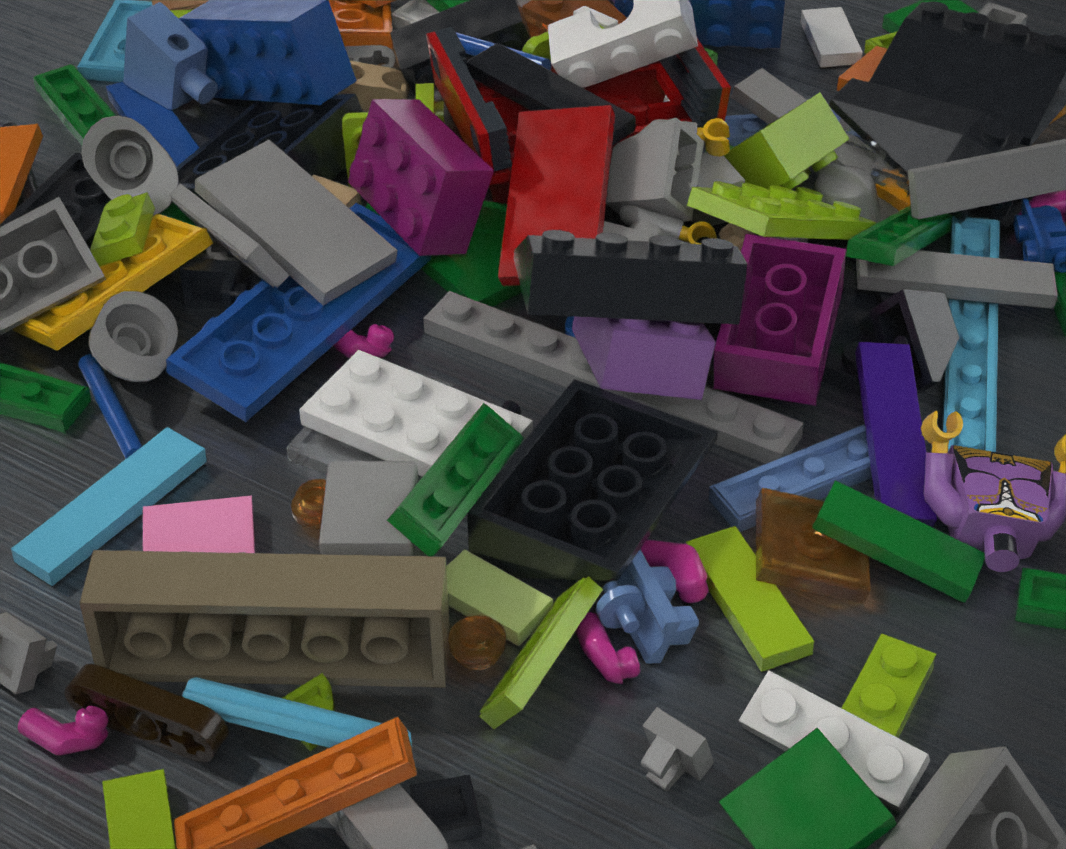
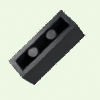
(484, 19)

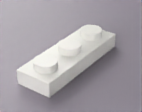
(787, 713)

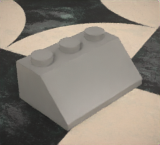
(42, 264)
(978, 804)

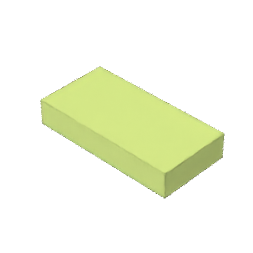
(488, 591)

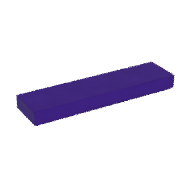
(893, 428)

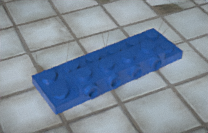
(281, 331)

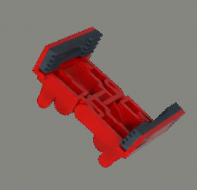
(491, 120)

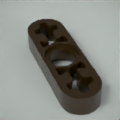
(149, 712)

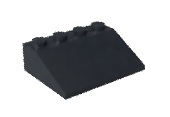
(978, 66)
(302, 131)
(631, 278)
(585, 487)

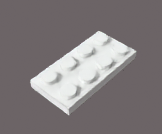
(395, 411)

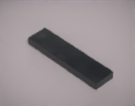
(538, 87)

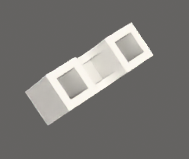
(650, 33)

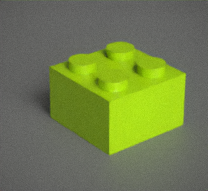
(789, 146)

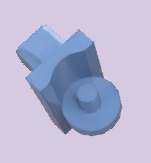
(643, 608)

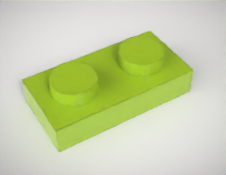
(122, 228)
(890, 684)

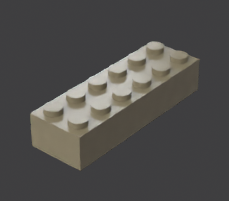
(269, 617)

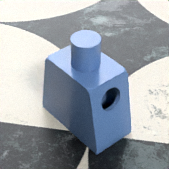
(166, 59)

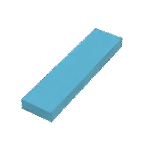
(108, 506)

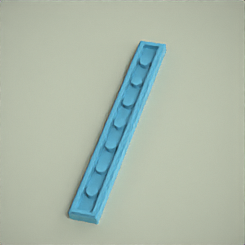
(972, 369)

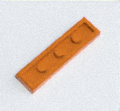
(301, 792)

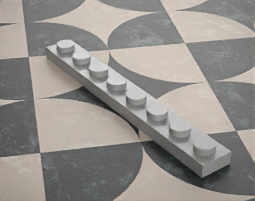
(559, 359)

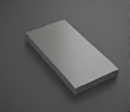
(296, 221)

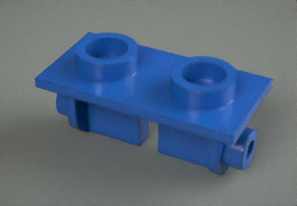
(1042, 235)

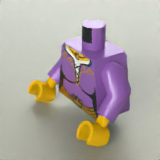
(992, 497)

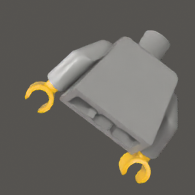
(656, 172)

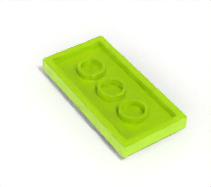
(779, 211)

